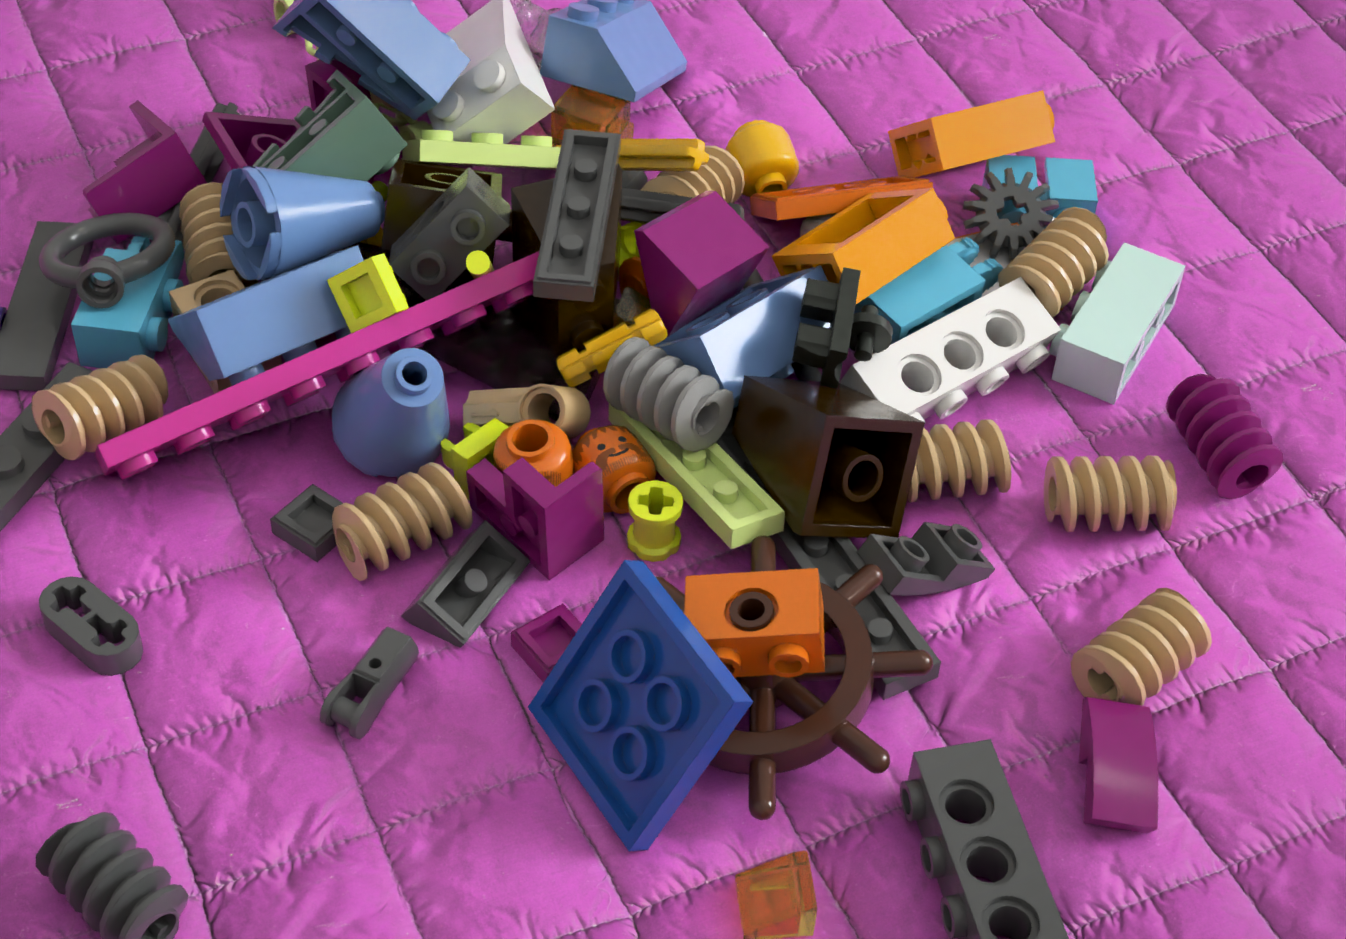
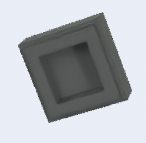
(308, 522)

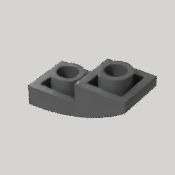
(929, 562)

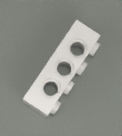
(959, 354)

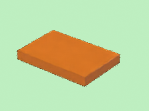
(826, 198)

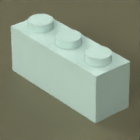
(1116, 322)

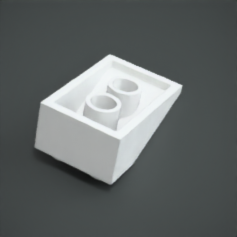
(499, 85)

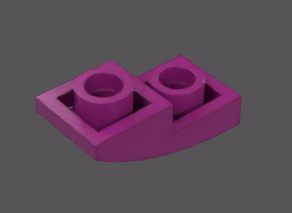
(1121, 765)

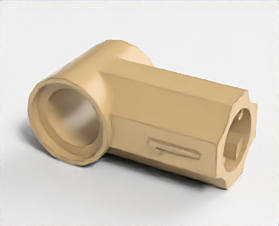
(526, 403)

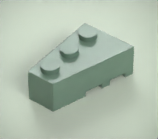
(340, 138)

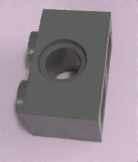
(441, 239)

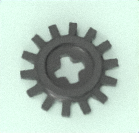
(991, 202)

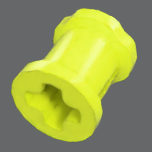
(655, 509)

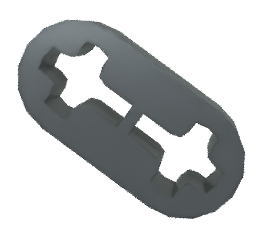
(81, 633)

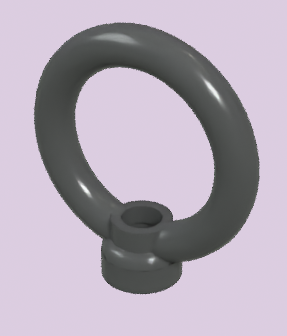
(106, 293)

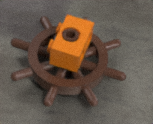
(771, 638)

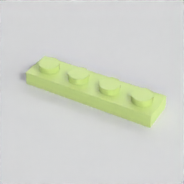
(710, 485)

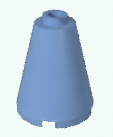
(294, 218)
(392, 414)

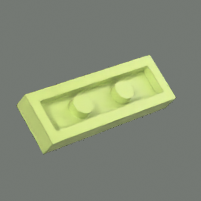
(483, 150)

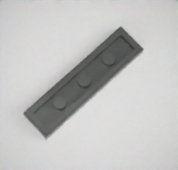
(577, 216)
(37, 316)

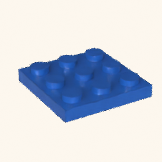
(638, 705)

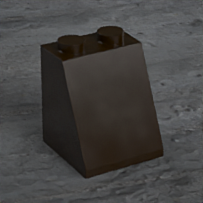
(568, 322)
(829, 455)

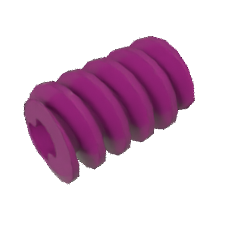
(1223, 434)

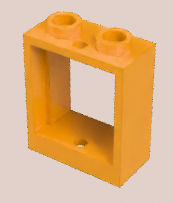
(972, 135)
(875, 235)

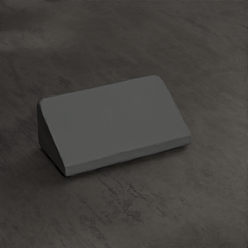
(467, 586)

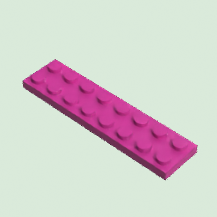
(305, 375)

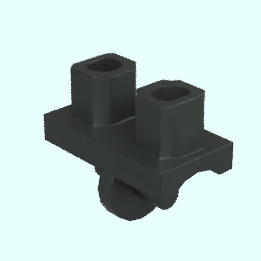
(828, 347)

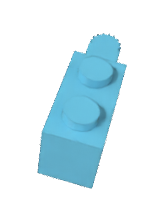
(933, 288)
(137, 321)

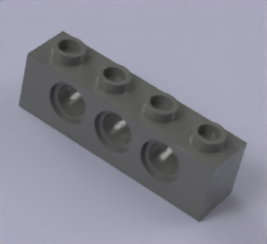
(971, 787)

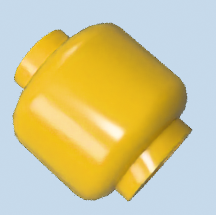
(765, 156)

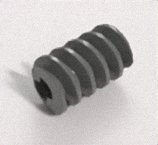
(112, 880)

